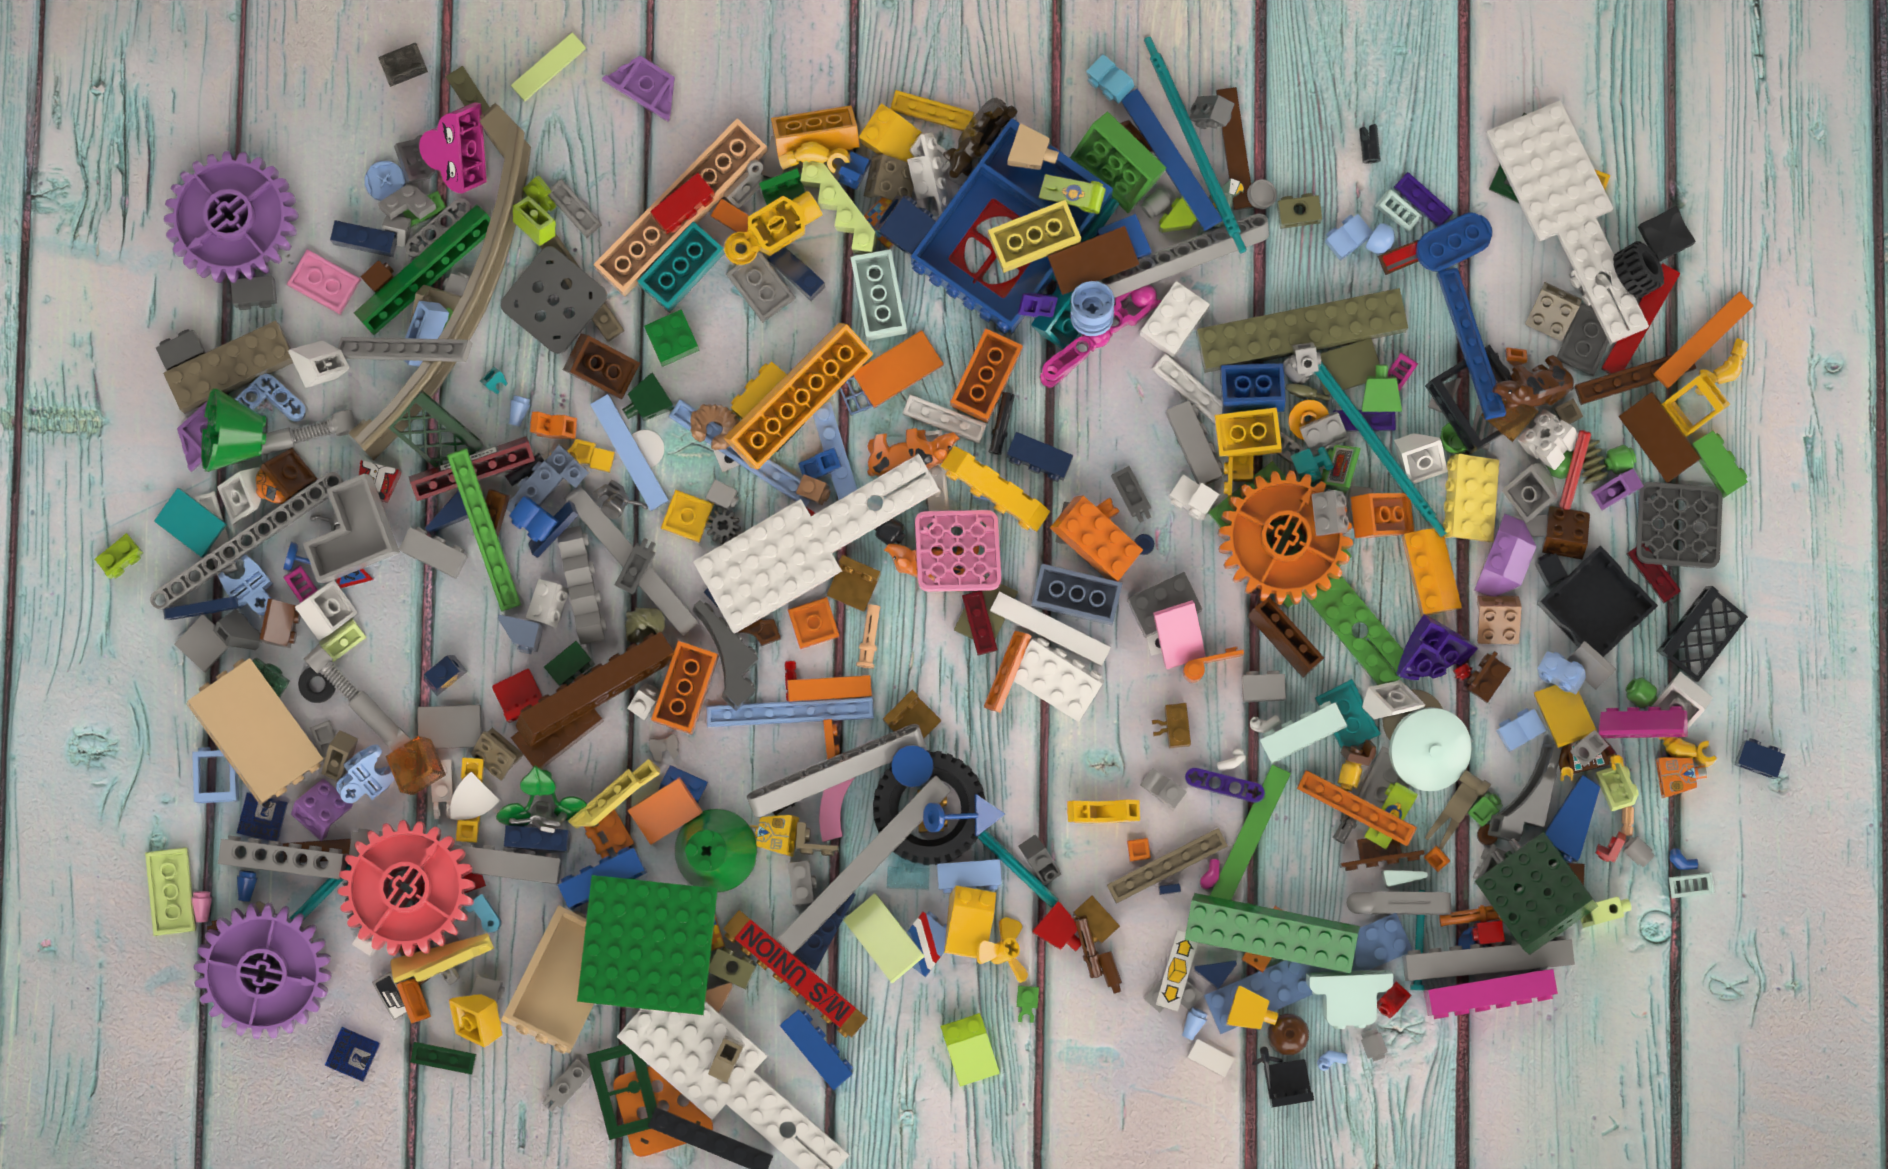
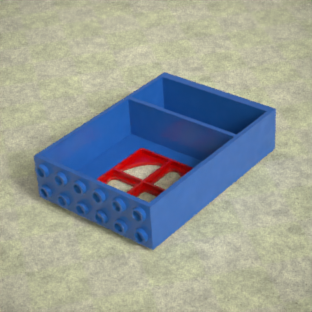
(988, 193)

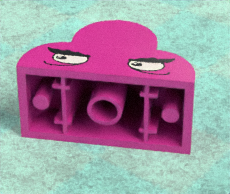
(457, 148)

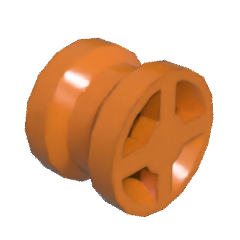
(1107, 508)

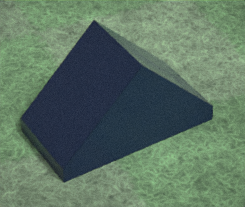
(1215, 973)

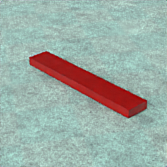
(1649, 305)

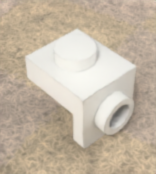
(644, 701)

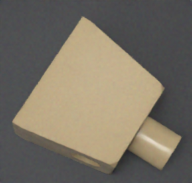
(1031, 149)

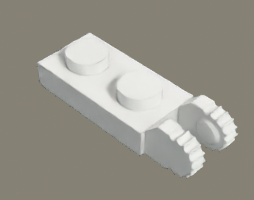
(443, 790)

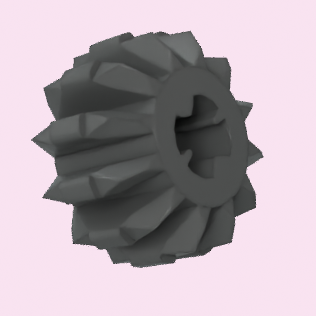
(722, 519)

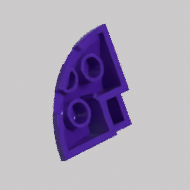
(1433, 650)

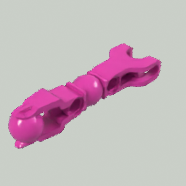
(1070, 357)

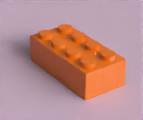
(986, 375)
(1096, 538)
(685, 687)

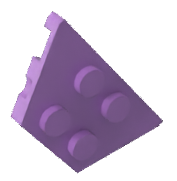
(645, 85)
(191, 437)

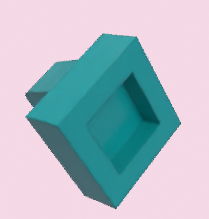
(492, 378)

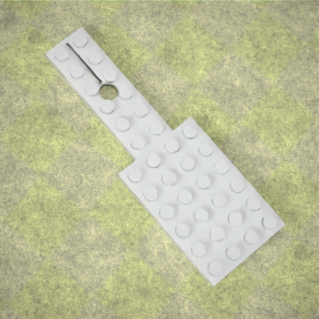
(1564, 199)
(795, 550)
(682, 1052)

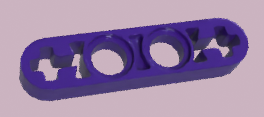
(1223, 789)

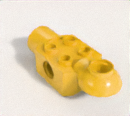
(773, 227)

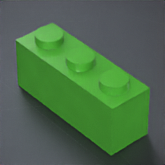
(1720, 464)

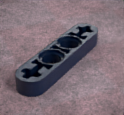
(200, 608)

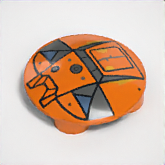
(267, 489)

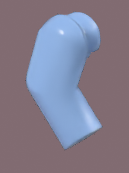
(1329, 1058)

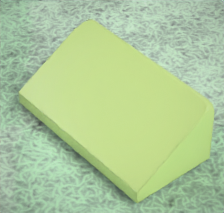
(342, 639)

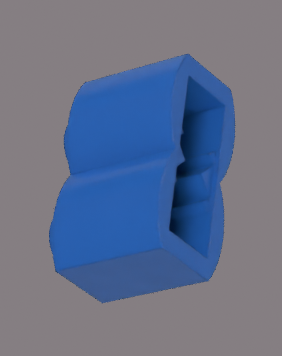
(533, 518)

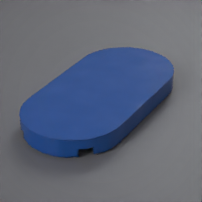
(1454, 242)

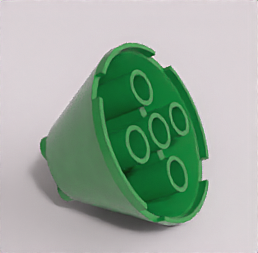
(231, 432)
(731, 853)

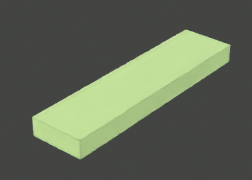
(548, 67)

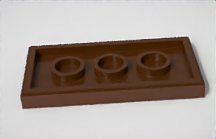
(1093, 259)
(1659, 437)

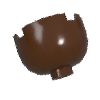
(1288, 1034)

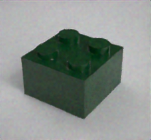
(569, 664)

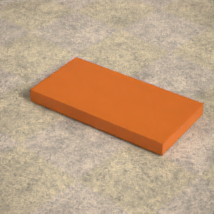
(897, 369)

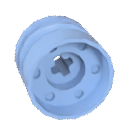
(1092, 308)

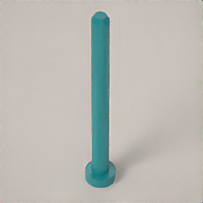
(1419, 943)

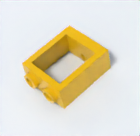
(1712, 394)

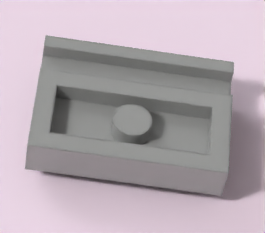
(1324, 432)

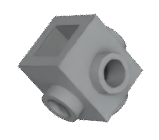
(1305, 359)

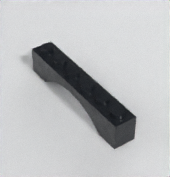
(709, 1140)

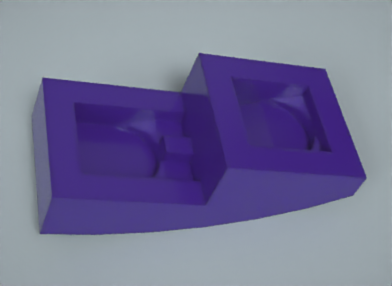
(1037, 304)

